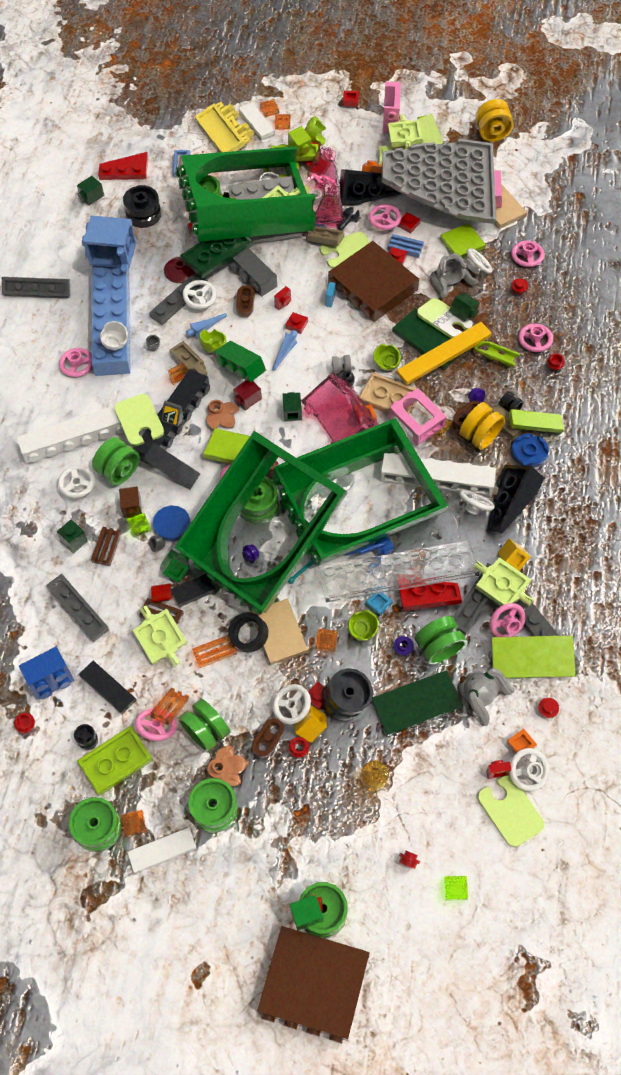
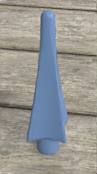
(198, 327)
(288, 343)

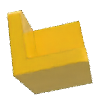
(514, 554)
(311, 725)

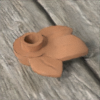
(223, 415)
(230, 765)

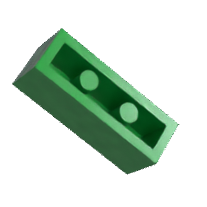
(240, 361)

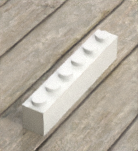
(70, 434)
(445, 474)

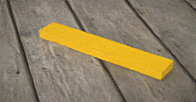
(443, 353)

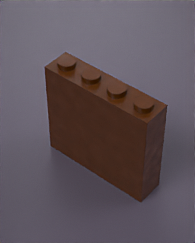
(373, 281)
(313, 984)

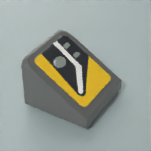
(172, 413)

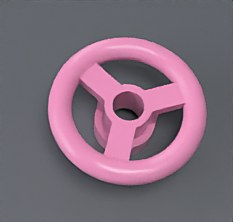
(384, 219)
(527, 251)
(536, 333)
(75, 358)
(509, 622)
(154, 728)

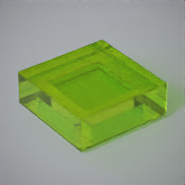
(139, 525)
(455, 888)

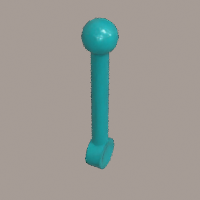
(292, 578)

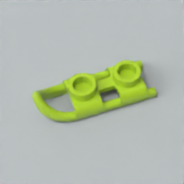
(492, 353)

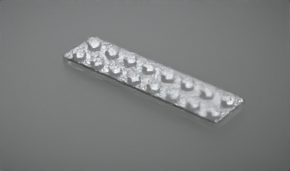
(397, 571)

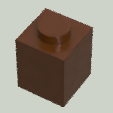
(130, 501)

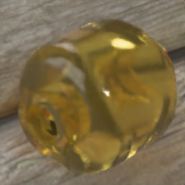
(379, 779)

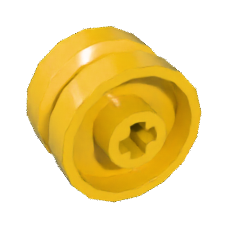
(494, 120)
(482, 426)

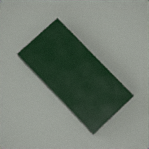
(211, 255)
(421, 335)
(417, 703)

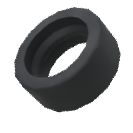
(238, 622)

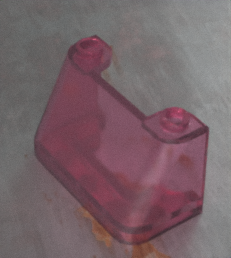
(325, 174)
(338, 408)

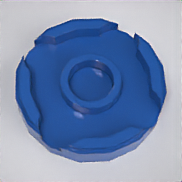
(529, 450)
(171, 522)

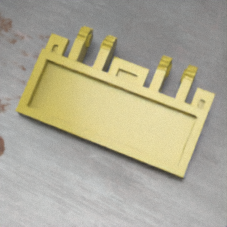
(223, 129)

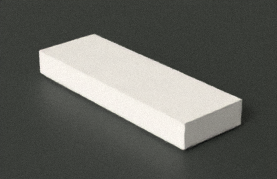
(256, 121)
(162, 850)

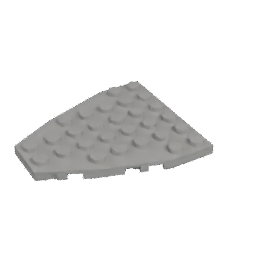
(446, 177)

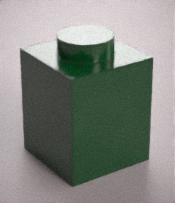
(90, 190)
(464, 307)
(292, 406)
(72, 536)

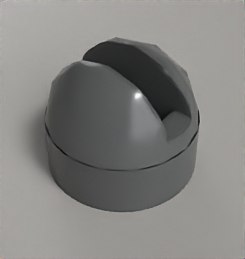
(152, 339)
(156, 543)

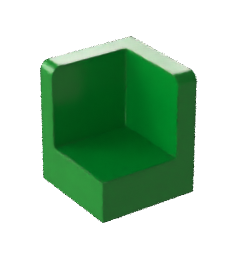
(174, 566)
(306, 912)

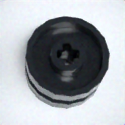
(142, 206)
(347, 694)

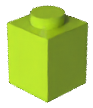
(300, 139)

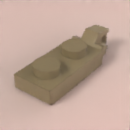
(186, 355)

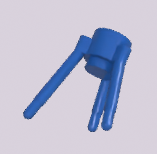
(381, 547)

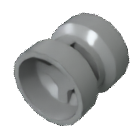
(341, 364)

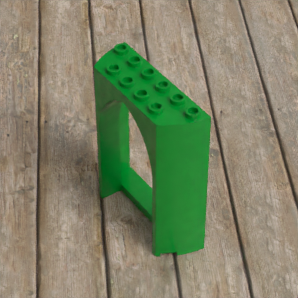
(229, 218)
(344, 458)
(210, 530)

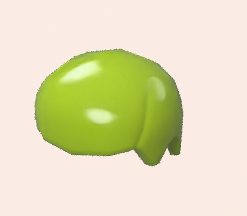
(212, 340)
(387, 357)
(363, 625)

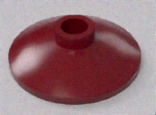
(177, 270)

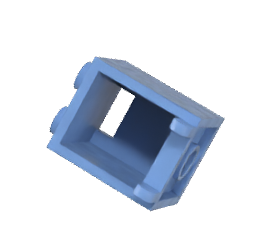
(109, 242)

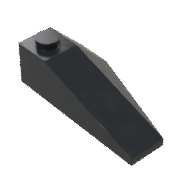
(363, 187)
(516, 489)

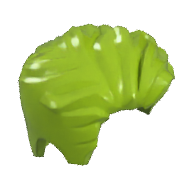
(314, 128)

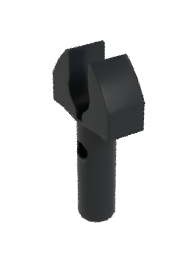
(348, 218)

